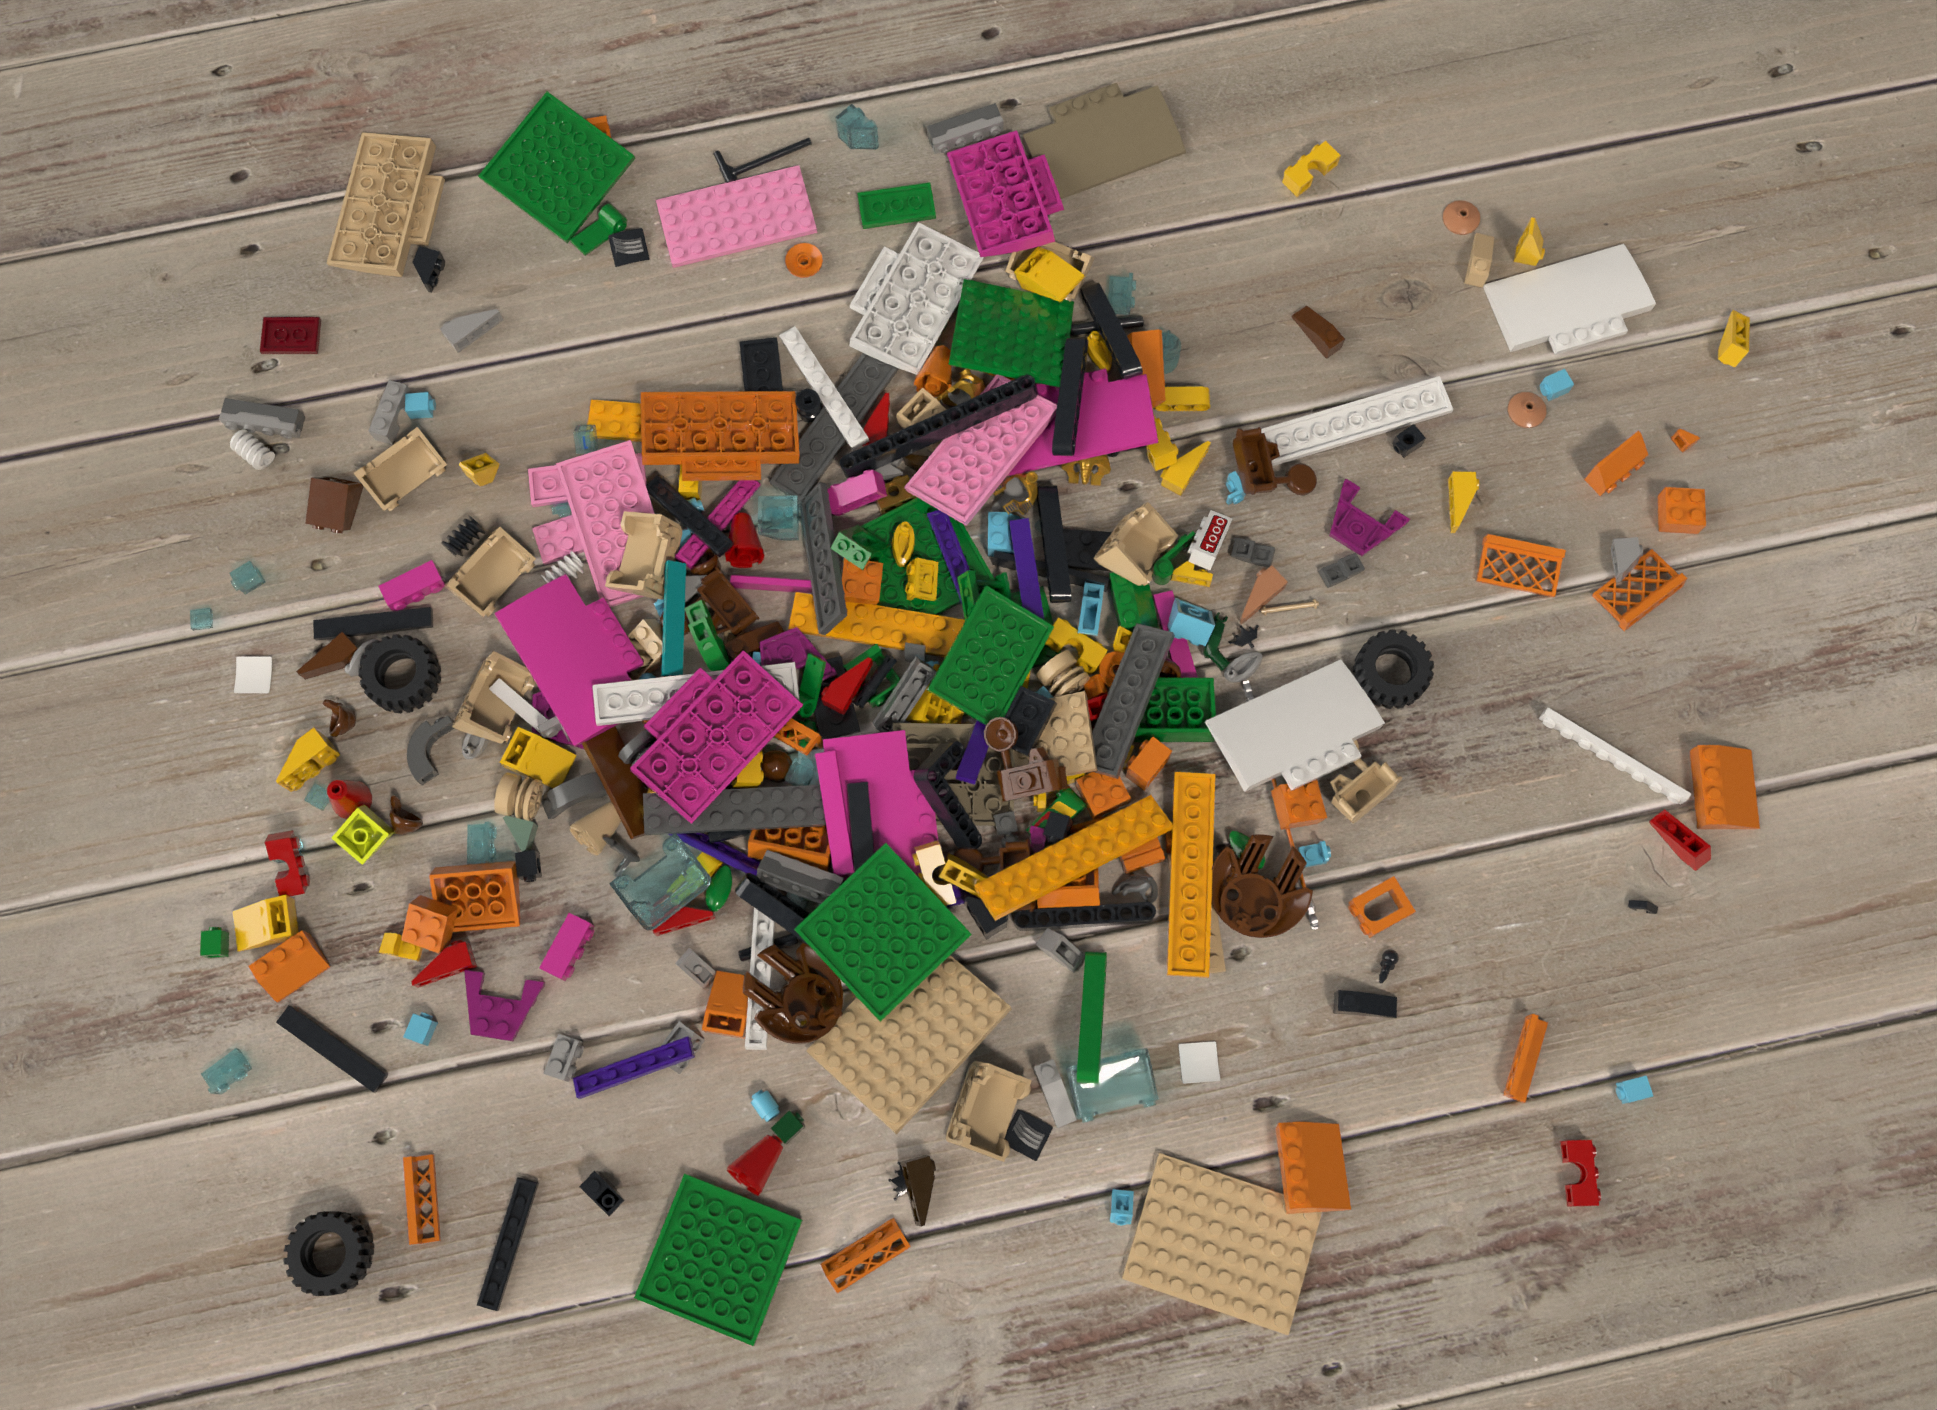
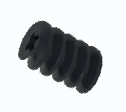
(463, 537)

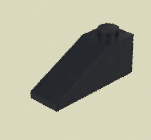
(1364, 1004)

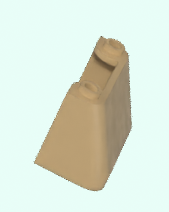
(1075, 258)
(400, 469)
(649, 545)
(1136, 545)
(490, 572)
(483, 711)
(986, 1109)

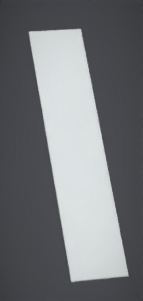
(518, 704)

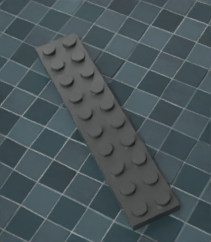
(823, 438)
(741, 811)

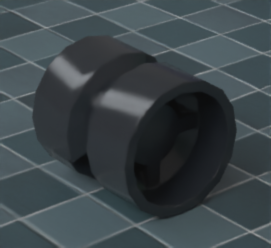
(808, 405)

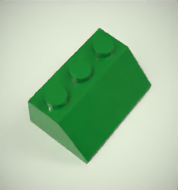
(1132, 603)

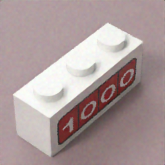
(1209, 539)

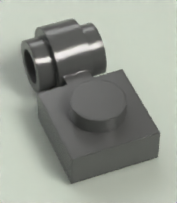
(1005, 824)

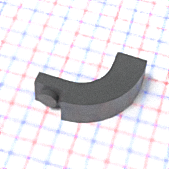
(420, 748)
(571, 793)

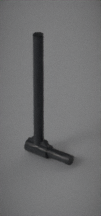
(730, 174)

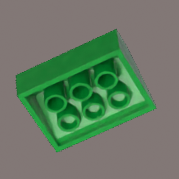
(1179, 711)

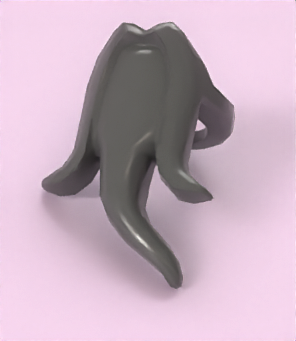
(628, 856)
(1140, 884)

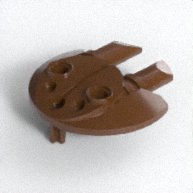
(1256, 893)
(798, 997)

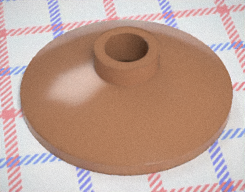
(1461, 224)
(1522, 415)

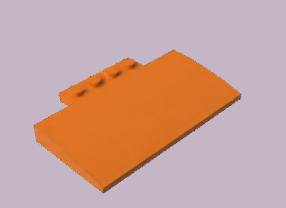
(719, 432)

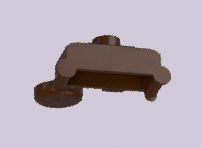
(1256, 469)
(729, 607)
(1028, 780)
(1010, 855)

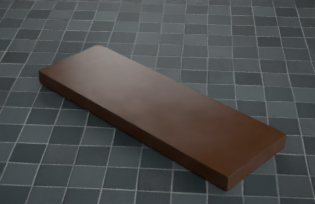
(618, 780)

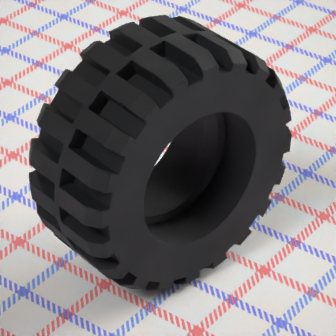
(1410, 651)
(383, 656)
(301, 1253)

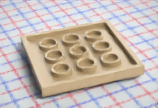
(1067, 736)

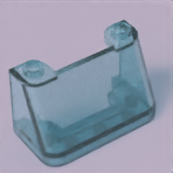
(663, 886)
(1123, 1083)

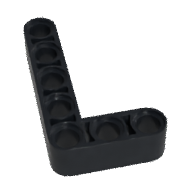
(941, 798)

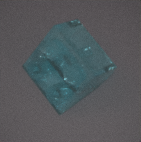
(857, 129)

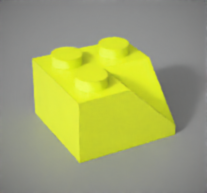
(363, 834)

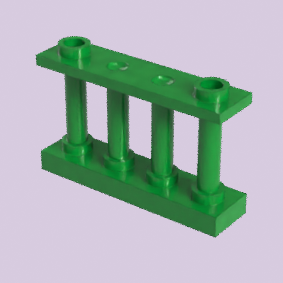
(969, 588)

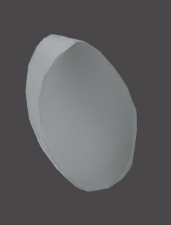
(353, 667)
(1243, 667)
(473, 746)

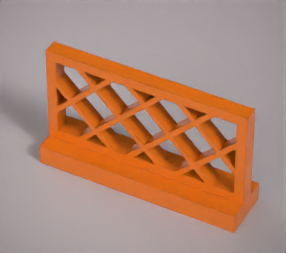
(1525, 549)
(1647, 603)

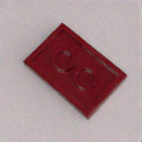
(290, 335)

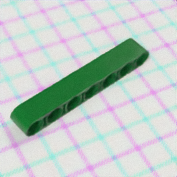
(1092, 1017)

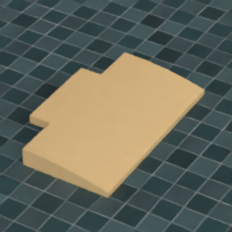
(386, 204)

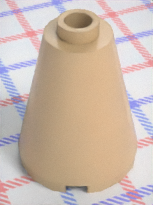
(595, 826)

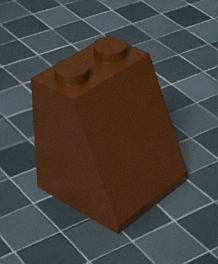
(332, 503)

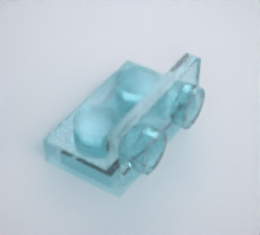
(1121, 294)
(480, 843)
(226, 1071)

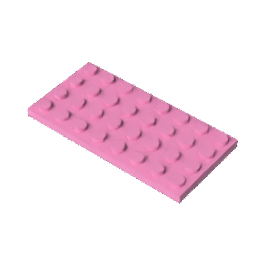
(736, 216)
(977, 460)
(598, 493)

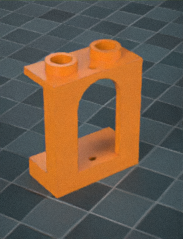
(1404, 906)

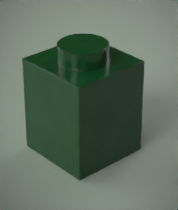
(788, 1126)

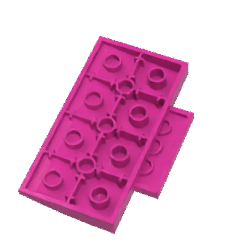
(1005, 195)
(1110, 420)
(569, 651)
(712, 733)
(897, 805)

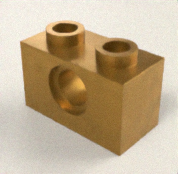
(889, 502)

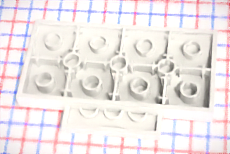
(911, 298)
(1571, 301)
(1297, 729)

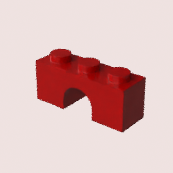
(285, 847)
(1585, 1190)

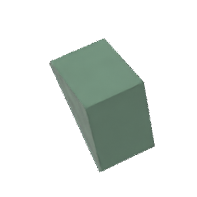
(522, 831)

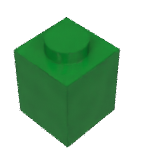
(214, 943)

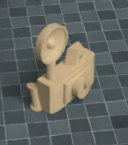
(1365, 791)

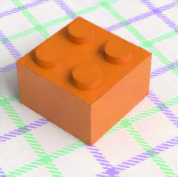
(1681, 510)
(859, 584)
(1149, 762)
(1102, 793)
(1299, 806)
(429, 924)

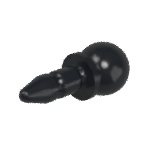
(1388, 963)

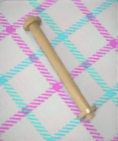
(1264, 610)

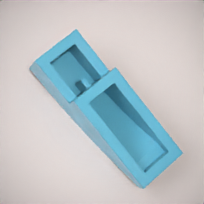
(1091, 609)

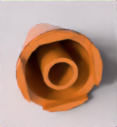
(935, 373)

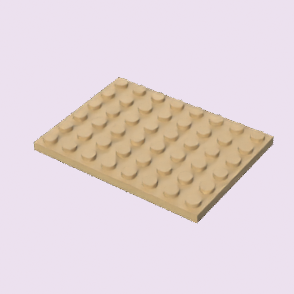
(915, 1048)
(1221, 1244)

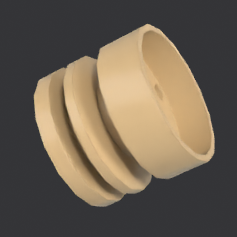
(1062, 676)
(518, 796)

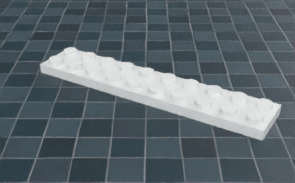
(1359, 420)
(643, 698)

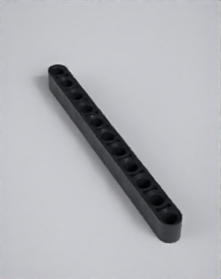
(891, 447)

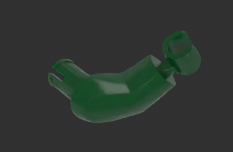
(1212, 648)

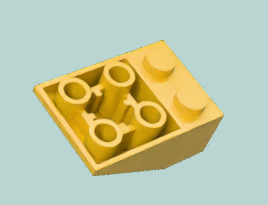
(1048, 275)
(307, 758)
(537, 758)
(265, 923)

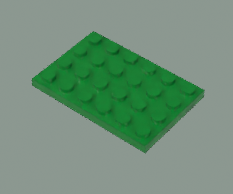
(990, 657)

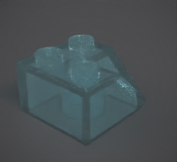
(778, 517)

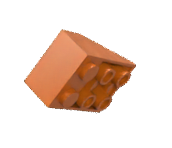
(726, 1006)

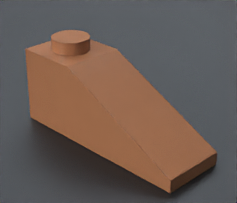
(1267, 586)

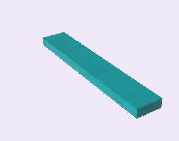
(673, 618)

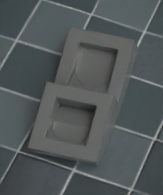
(1253, 553)
(1341, 570)
(913, 650)

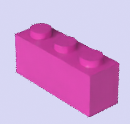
(856, 492)
(412, 586)
(567, 947)

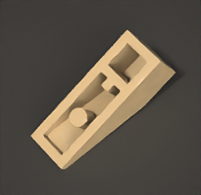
(1480, 260)

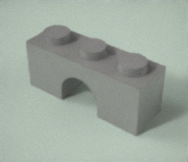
(384, 424)

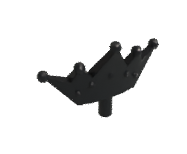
(1246, 637)
(900, 1182)

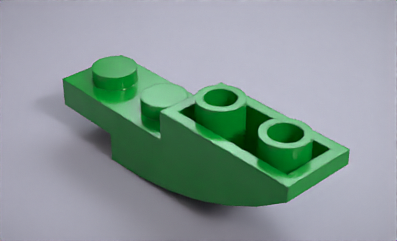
(706, 637)

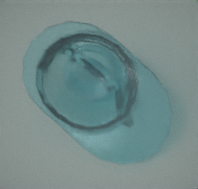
(1171, 351)

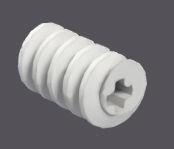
(251, 450)
(569, 568)

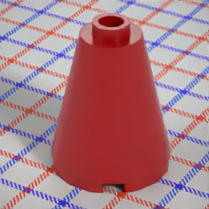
(747, 545)
(348, 796)
(756, 1164)

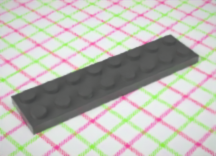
(822, 560)
(1129, 697)

